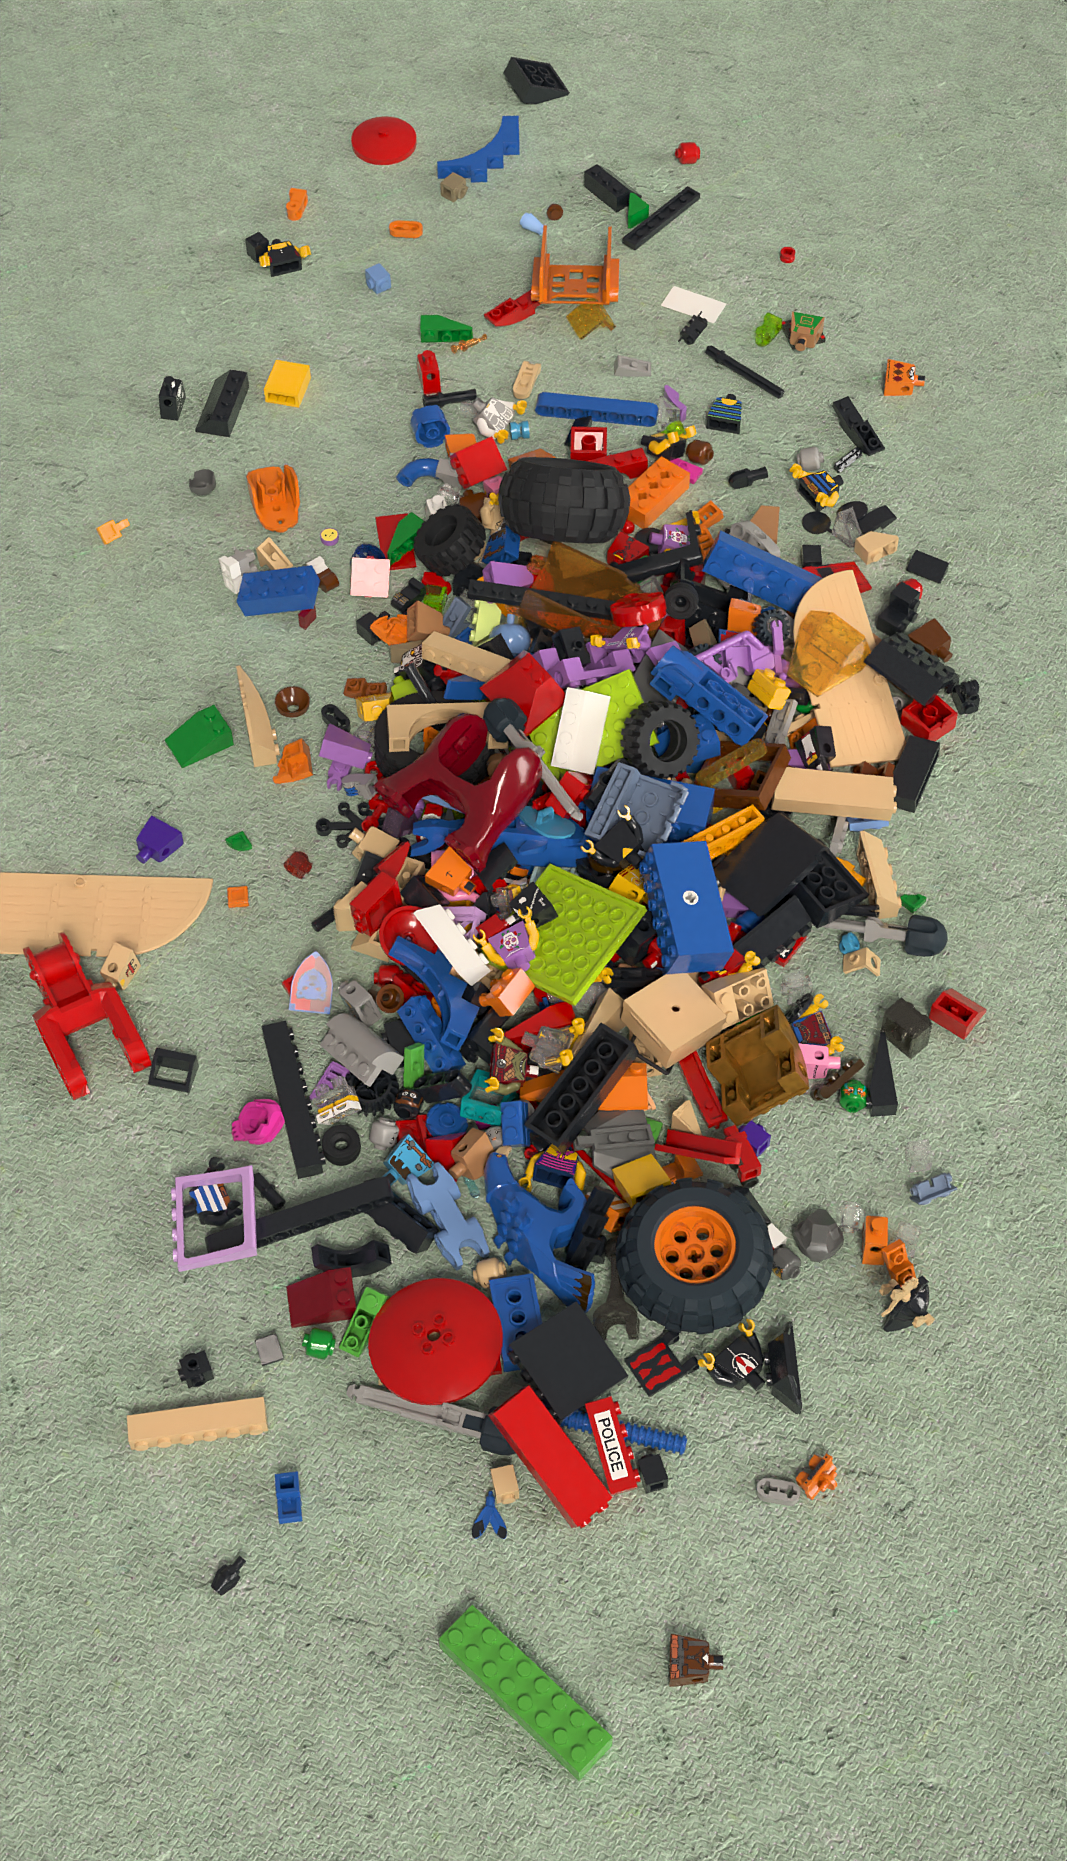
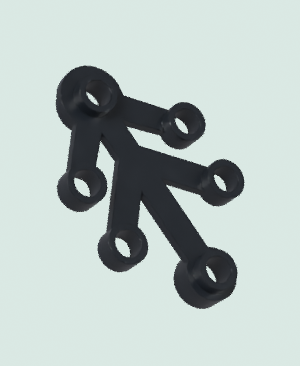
(355, 822)

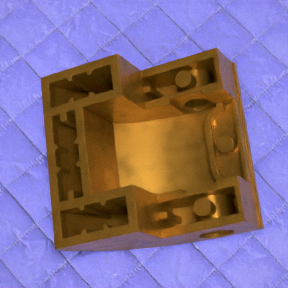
(757, 1065)

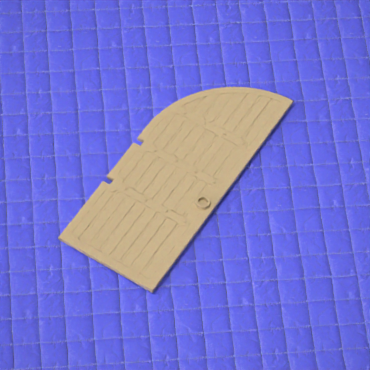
(861, 707)
(96, 911)

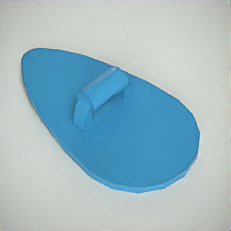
(547, 823)

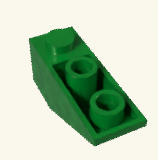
(441, 329)
(404, 537)

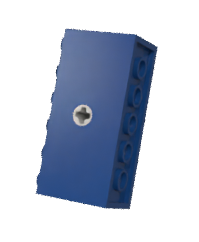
(686, 907)

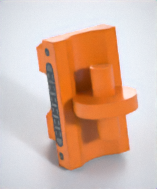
(820, 1478)

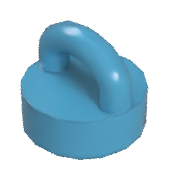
(849, 942)

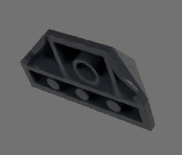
(783, 1369)

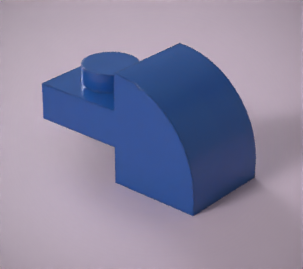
(288, 1497)

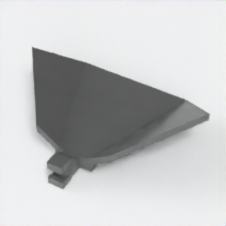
(616, 1139)

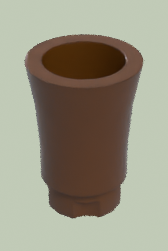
(387, 997)

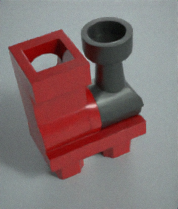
(749, 1165)

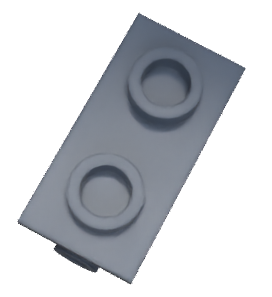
(923, 1193)

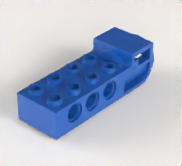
(708, 693)

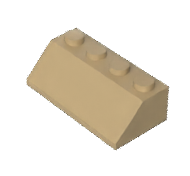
(878, 875)

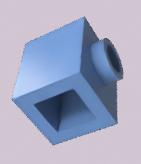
(377, 278)

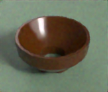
(292, 696)

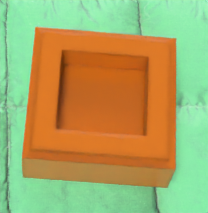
(238, 897)

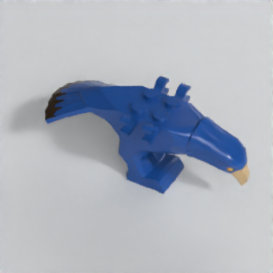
(536, 1230)

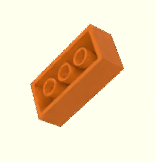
(656, 491)

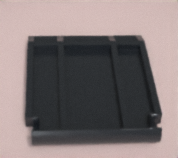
(769, 863)

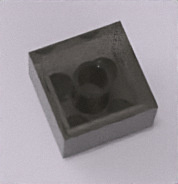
(906, 1028)

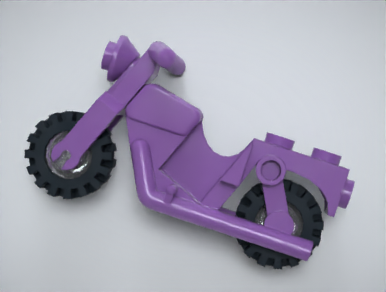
(747, 651)

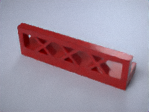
(701, 1147)

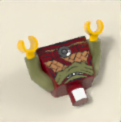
(507, 1065)

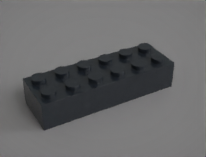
(582, 1088)

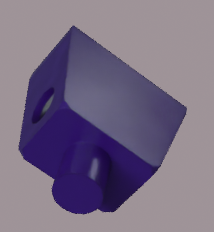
(157, 841)

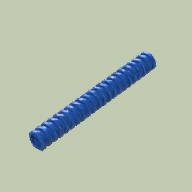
(635, 1434)

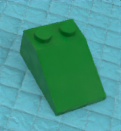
(200, 737)

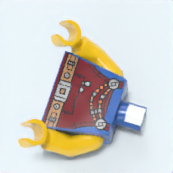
(813, 1029)

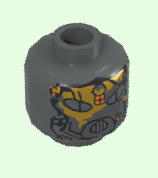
(785, 1264)

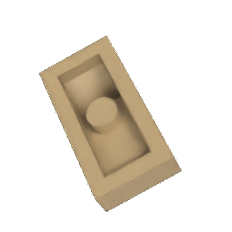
(270, 554)

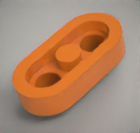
(406, 229)

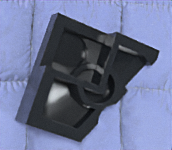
(497, 866)

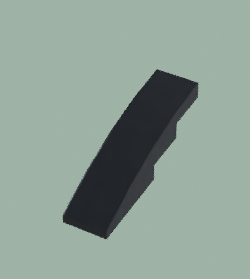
(589, 1227)

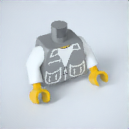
(495, 415)

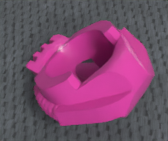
(265, 1122)

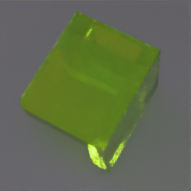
(436, 601)

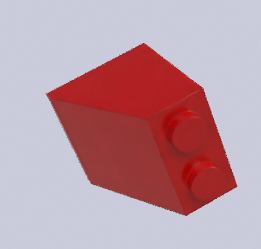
(477, 463)

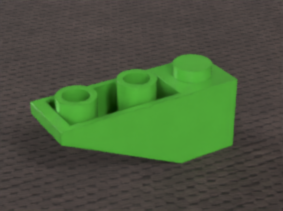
(358, 1331)

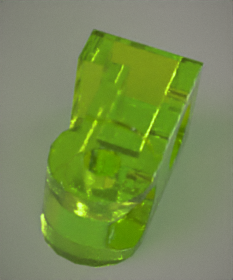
(769, 330)

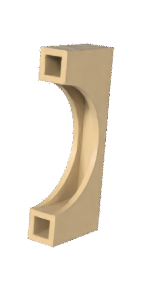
(409, 719)

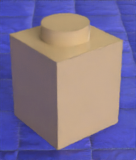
(504, 1484)

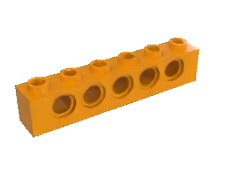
(729, 831)

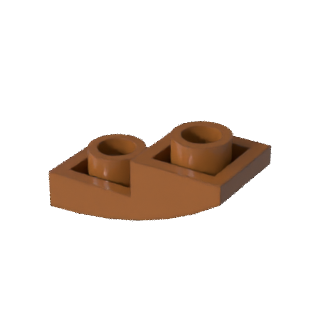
(359, 687)

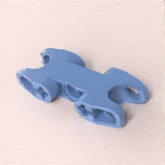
(454, 1229)

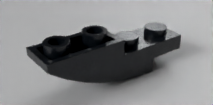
(856, 428)

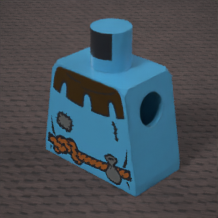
(405, 1160)

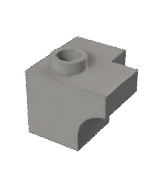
(447, 473)

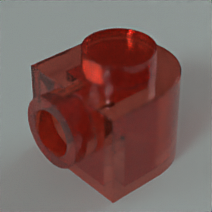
(298, 864)

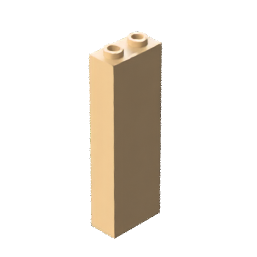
(835, 794)

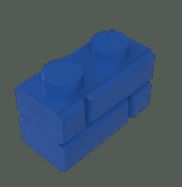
(513, 1119)

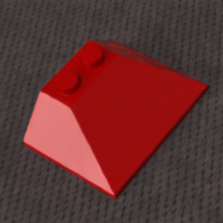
(528, 687)

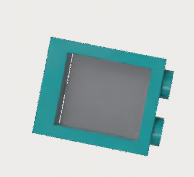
(482, 1105)

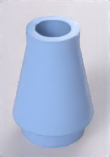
(531, 223)

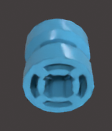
(515, 430)

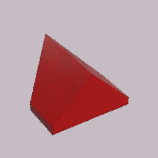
(440, 1149)

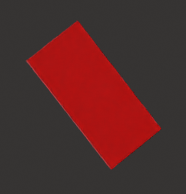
(386, 528)

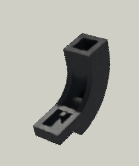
(362, 1260)

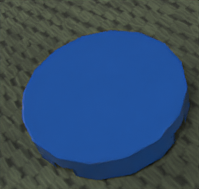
(445, 1120)

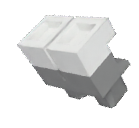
(234, 568)

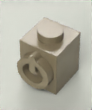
(453, 187)

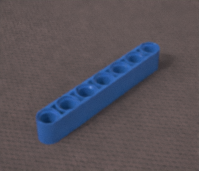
(600, 409)

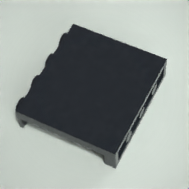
(566, 1362)

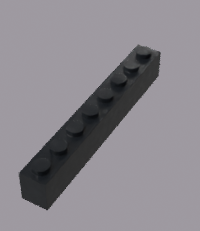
(292, 1100)

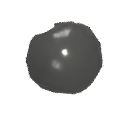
(203, 482)

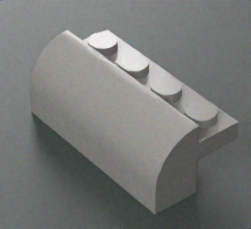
(359, 1048)

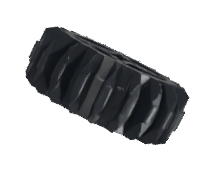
(369, 1100)

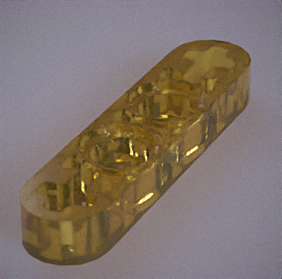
(731, 763)

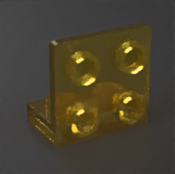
(588, 317)

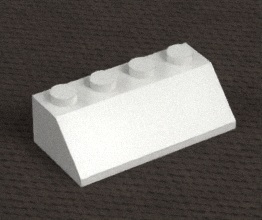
(580, 731)
(453, 943)

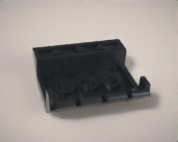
(911, 668)

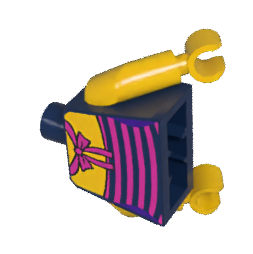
(554, 1169)

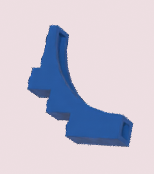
(489, 157)
(434, 972)

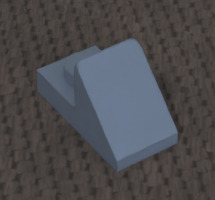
(456, 616)

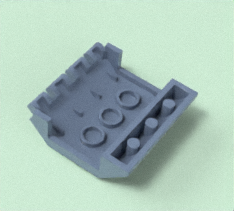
(649, 801)

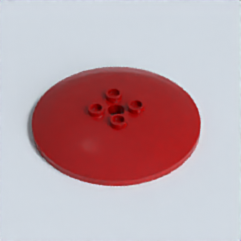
(443, 1368)

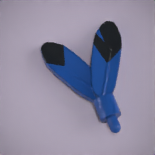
(491, 1515)

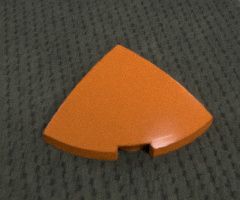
(392, 630)

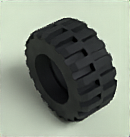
(449, 540)
(682, 739)

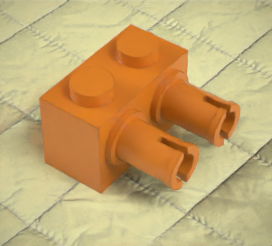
(508, 992)

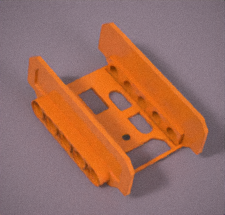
(544, 273)

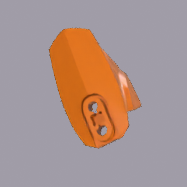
(274, 497)

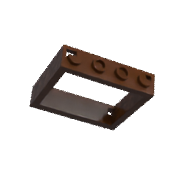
(744, 798)

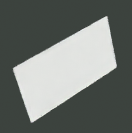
(693, 304)

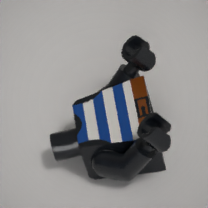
(212, 1201)

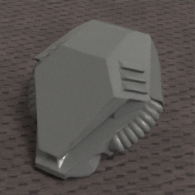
(818, 1236)

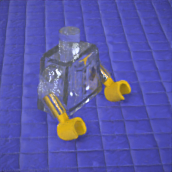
(552, 1045)

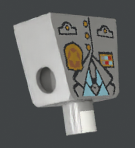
(355, 996)

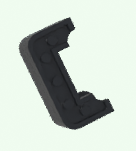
(712, 603)

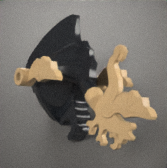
(907, 1305)

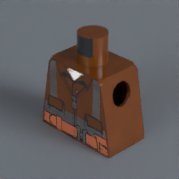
(691, 1661)

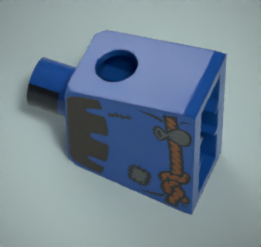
(502, 546)

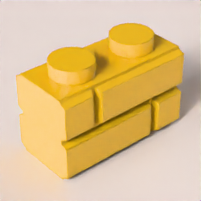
(769, 688)

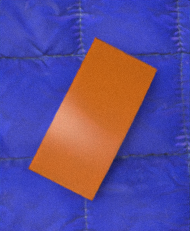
(897, 1262)

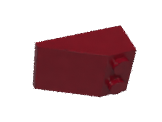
(322, 1298)

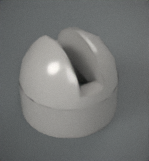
(896, 699)

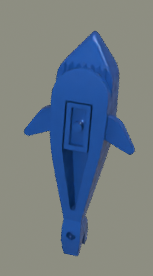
(525, 843)

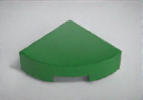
(239, 842)
(912, 902)

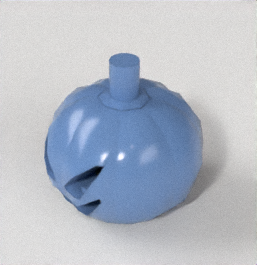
(515, 635)

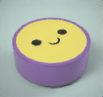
(329, 536)

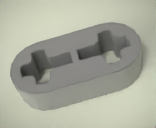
(778, 1491)

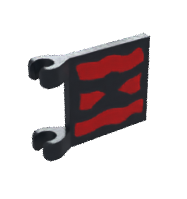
(658, 1366)

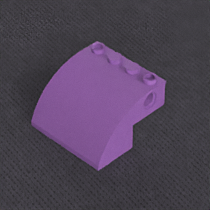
(572, 674)

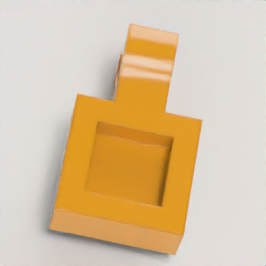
(111, 531)

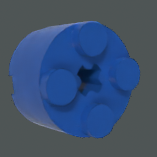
(429, 426)

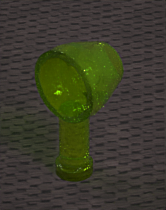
(673, 427)

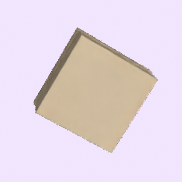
(672, 1017)

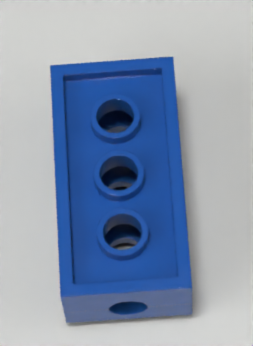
(525, 1310)

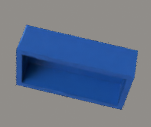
(278, 591)

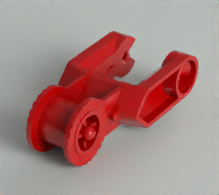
(73, 1004)

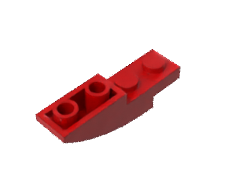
(512, 310)

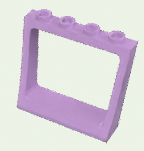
(247, 1249)

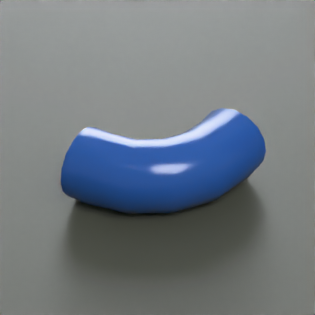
(417, 469)

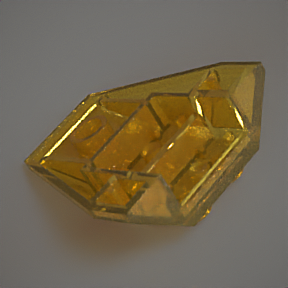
(826, 652)

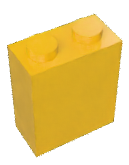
(287, 383)
(639, 1178)

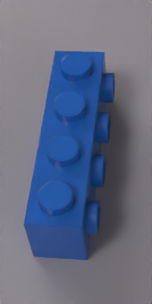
(427, 1029)

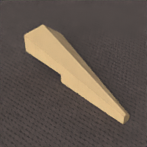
(606, 1011)

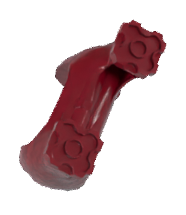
(487, 806)

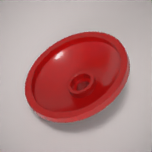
(404, 924)

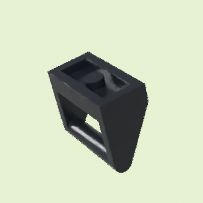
(177, 1061)

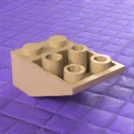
(740, 995)

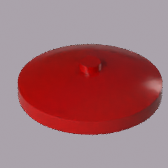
(384, 140)

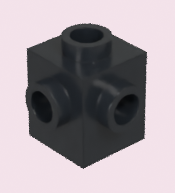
(195, 1369)

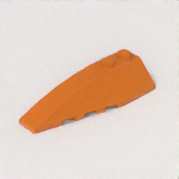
(628, 1093)

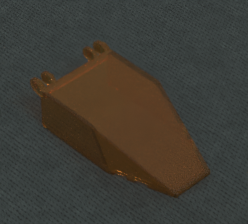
(575, 574)

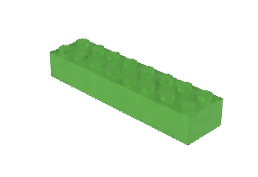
(525, 1692)

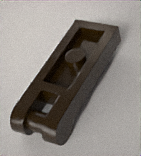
(837, 1080)

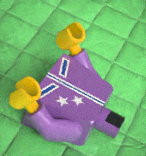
(629, 638)

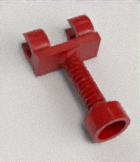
(379, 807)

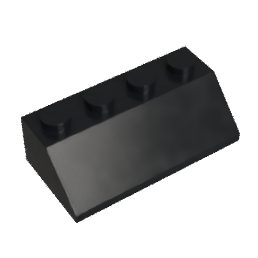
(224, 404)
(776, 933)

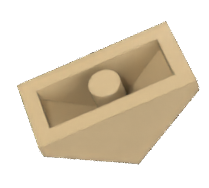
(685, 1120)

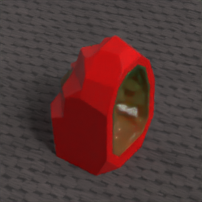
(435, 583)

